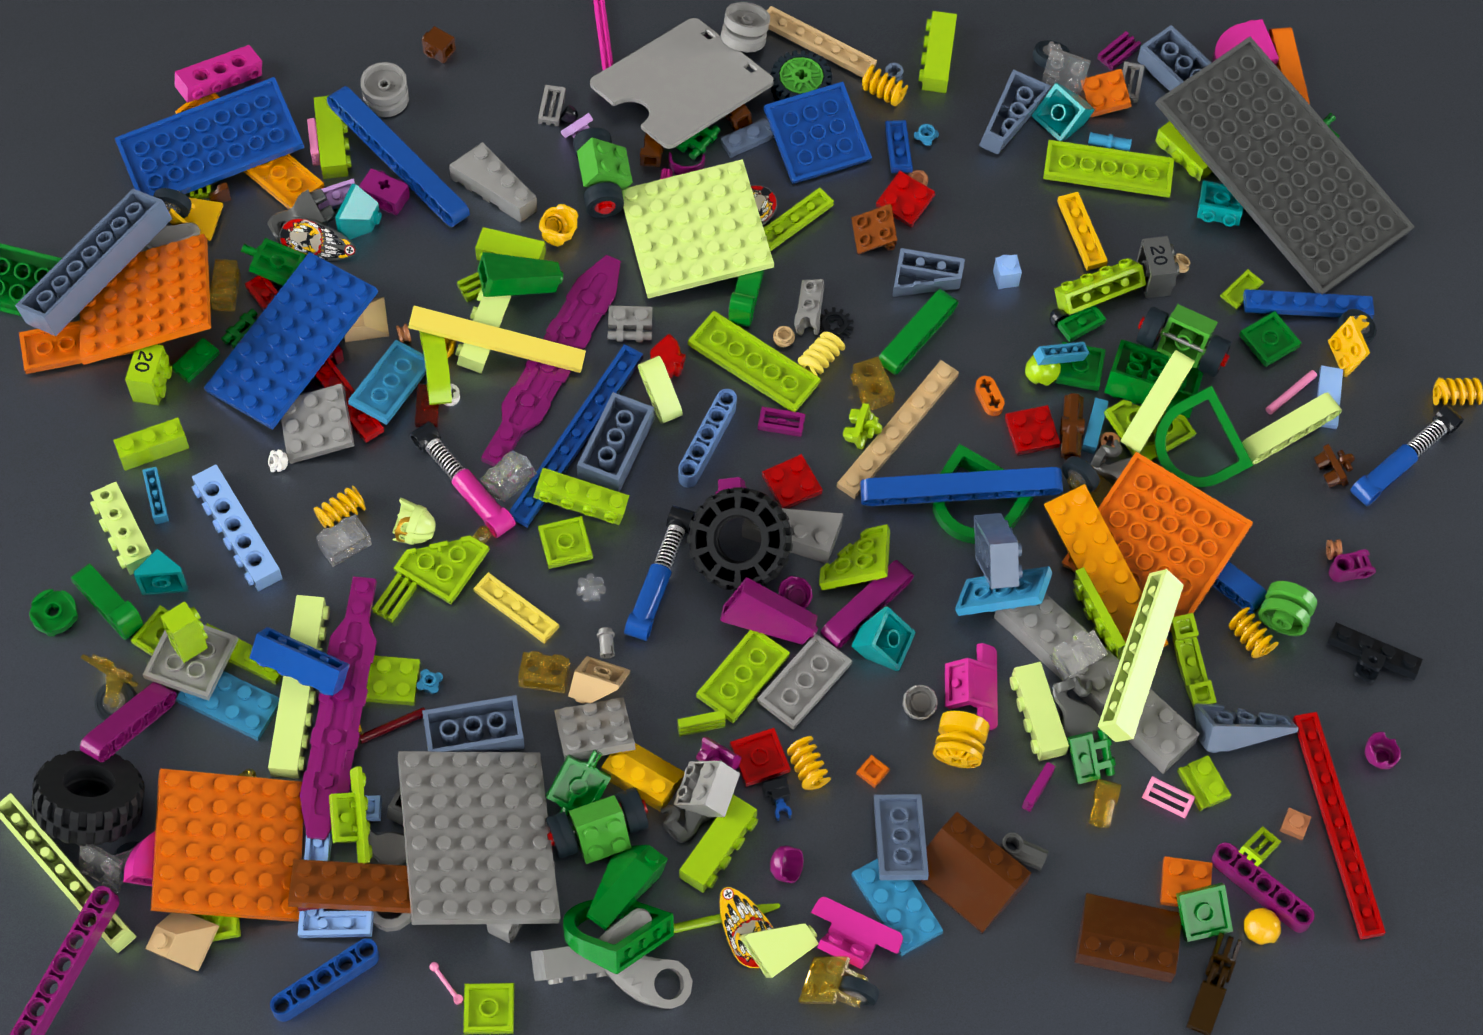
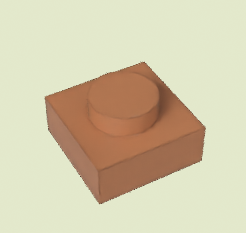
(1295, 824)

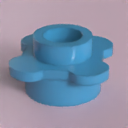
(926, 129)
(432, 687)

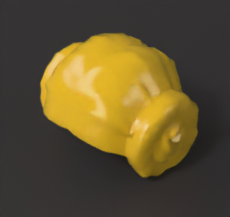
(558, 224)

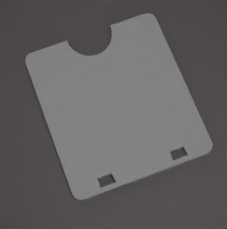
(683, 82)

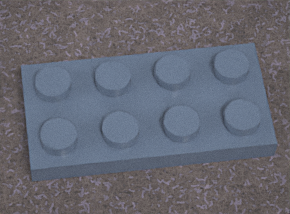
(900, 837)

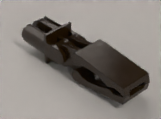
(1210, 995)

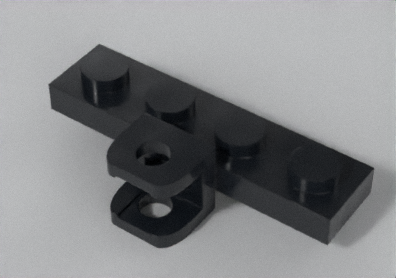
(1373, 654)

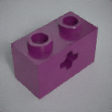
(387, 191)

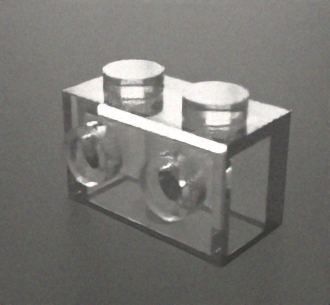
(508, 476)
(343, 540)
(1078, 654)

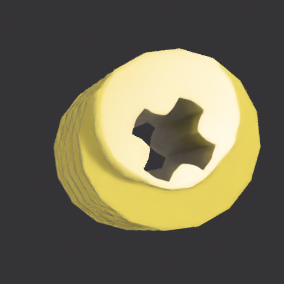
(821, 353)

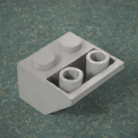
(707, 788)

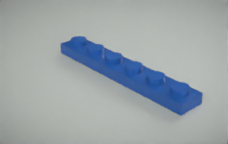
(1305, 303)

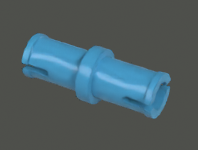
(1109, 141)

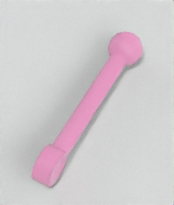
(458, 999)

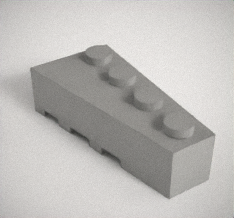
(490, 178)
(812, 532)
(560, 963)

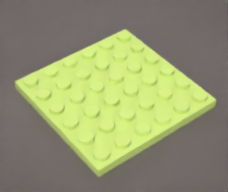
(696, 229)

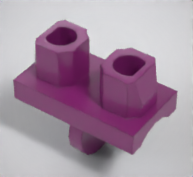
(715, 752)

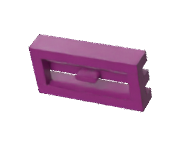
(1128, 41)
(781, 425)
(1038, 787)

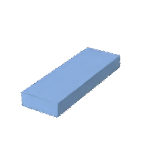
(1330, 381)

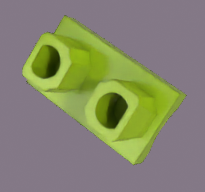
(865, 426)

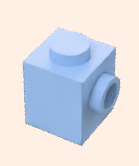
(1007, 271)

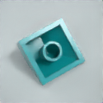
(1062, 112)
(357, 213)
(884, 639)

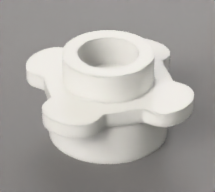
(277, 460)

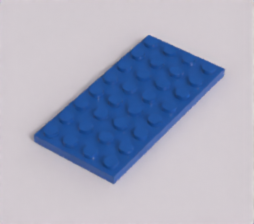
(211, 140)
(291, 340)

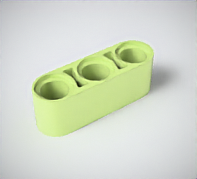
(660, 389)

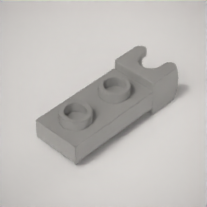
(809, 306)

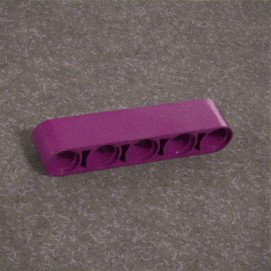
(866, 604)
(128, 721)
(1269, 898)

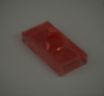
(424, 411)

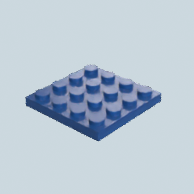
(817, 132)

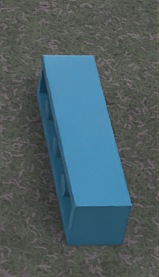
(1061, 353)
(1094, 426)
(155, 495)

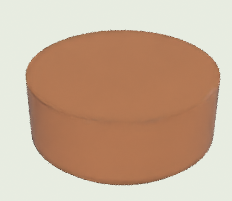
(920, 176)

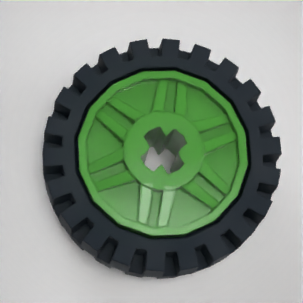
(799, 74)

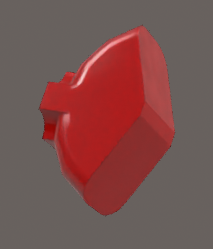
(670, 354)

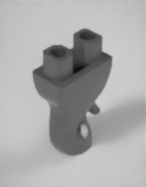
(306, 207)
(1113, 470)
(1076, 716)
(689, 829)

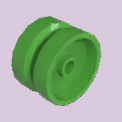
(1287, 608)

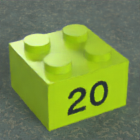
(148, 374)

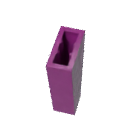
(768, 613)

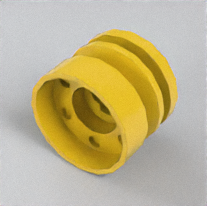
(961, 739)

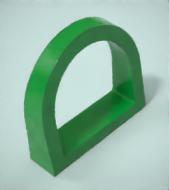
(1160, 440)
(972, 462)
(627, 951)

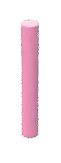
(1287, 395)

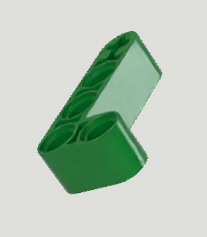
(744, 299)
(116, 611)

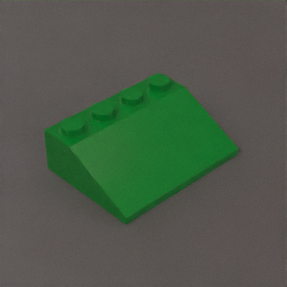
(20, 273)
(1138, 369)

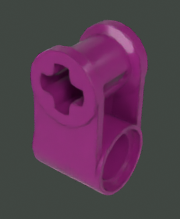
(1355, 566)

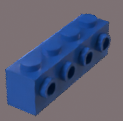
(299, 661)

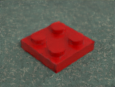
(907, 198)
(1032, 430)
(792, 482)
(760, 757)

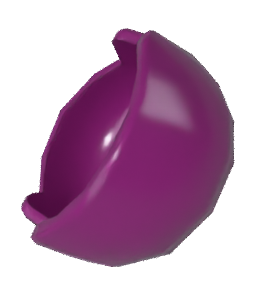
(796, 590)
(1382, 751)
(787, 864)

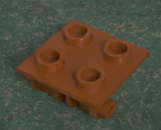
(875, 229)

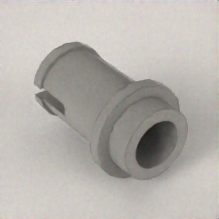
(606, 642)

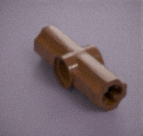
(1072, 426)

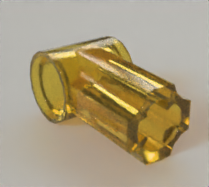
(1106, 797)

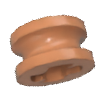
(403, 333)
(1108, 436)
(1333, 549)

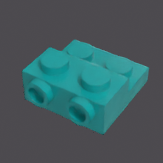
(1218, 205)

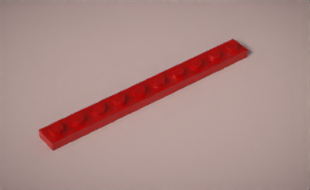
(328, 374)
(1339, 826)

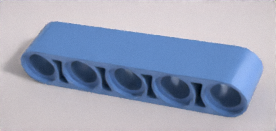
(703, 446)

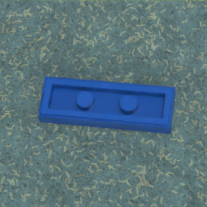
(898, 146)

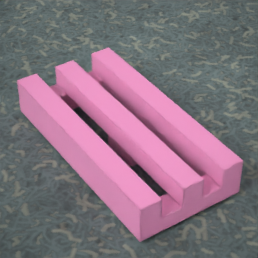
(313, 140)
(1187, 806)

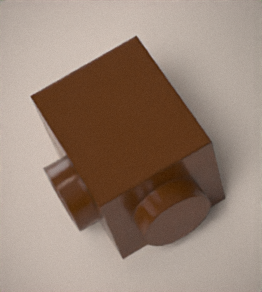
(438, 44)

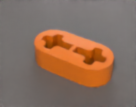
(985, 397)

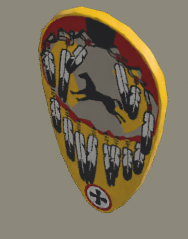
(740, 917)

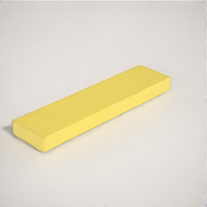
(516, 607)

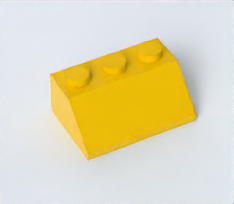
(649, 774)

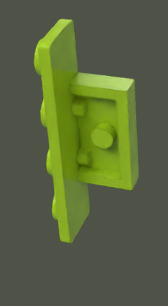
(349, 816)

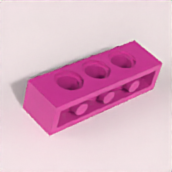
(218, 73)

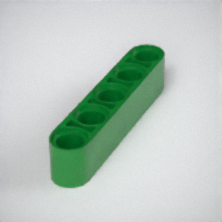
(918, 331)

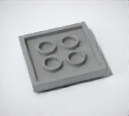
(317, 424)
(199, 673)
(594, 726)

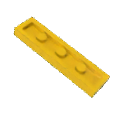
(1082, 231)

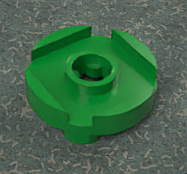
(52, 624)

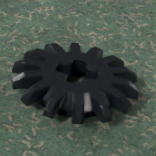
(843, 323)

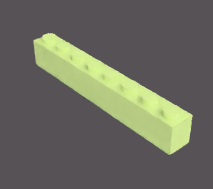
(1140, 656)
(296, 699)
(59, 867)

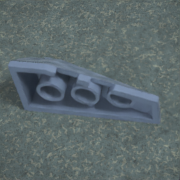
(1233, 730)

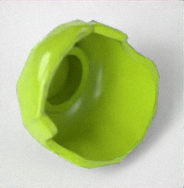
(1043, 373)

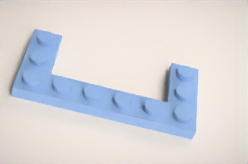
(336, 924)

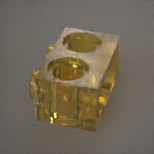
(225, 285)
(876, 382)
(542, 678)

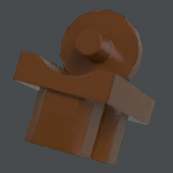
(1337, 475)

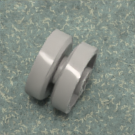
(745, 27)
(385, 89)

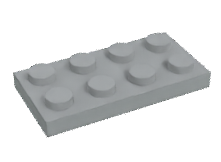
(804, 681)

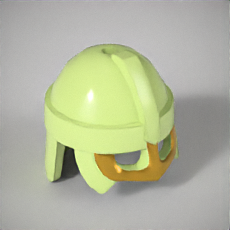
(413, 524)

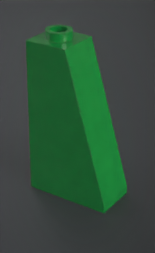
(517, 275)

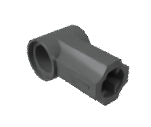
(1025, 851)

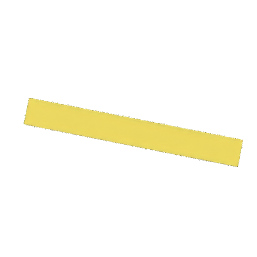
(497, 339)

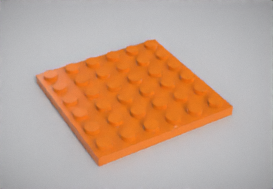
(149, 302)
(1170, 527)
(226, 845)

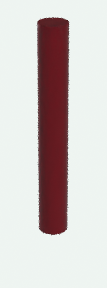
(392, 725)

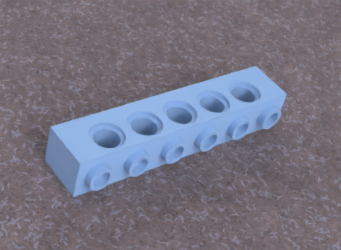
(212, 481)

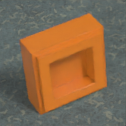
(873, 771)

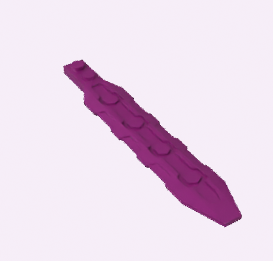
(538, 384)
(339, 715)

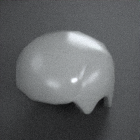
(920, 702)

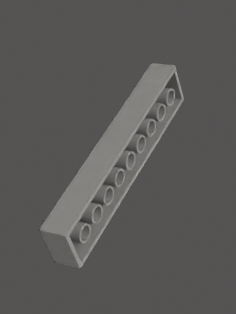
(1161, 731)

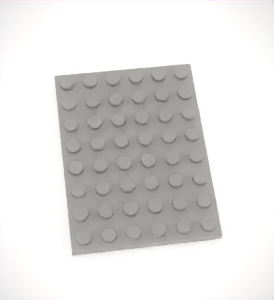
(477, 838)

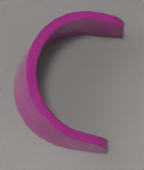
(678, 169)

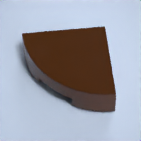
(221, 194)

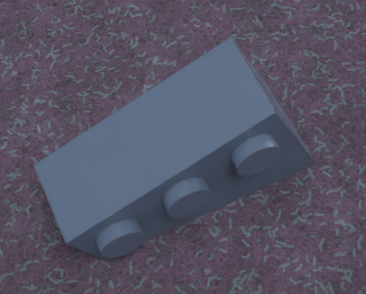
(926, 273)

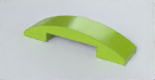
(436, 368)
(1190, 660)

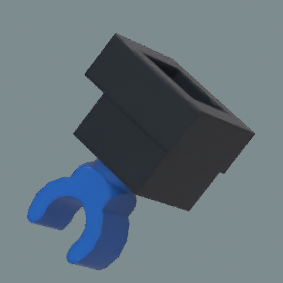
(779, 793)

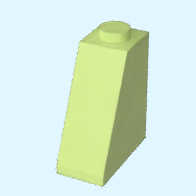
(779, 946)

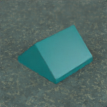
(160, 575)

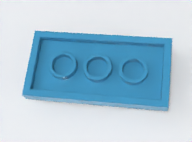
(389, 382)
(979, 597)
(236, 705)
(898, 906)

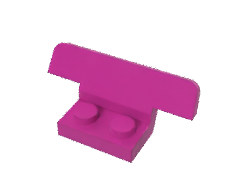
(974, 684)
(853, 933)

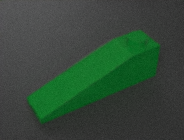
(624, 882)

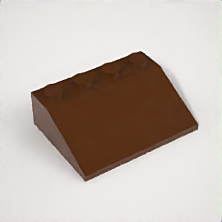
(972, 872)
(1129, 938)

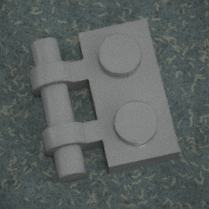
(632, 318)

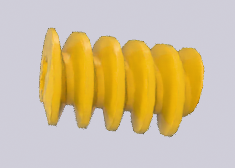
(883, 87)
(1457, 389)
(339, 507)
(1250, 634)
(806, 764)

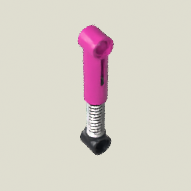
(494, 516)

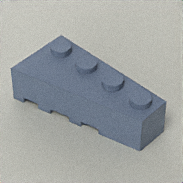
(1014, 108)

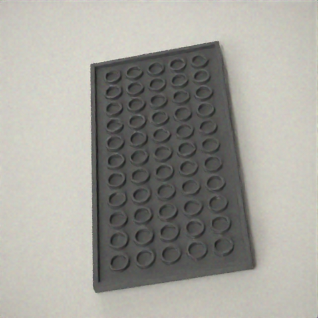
(1284, 166)

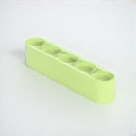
(1157, 401)
(1291, 427)

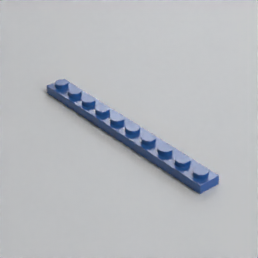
(578, 430)

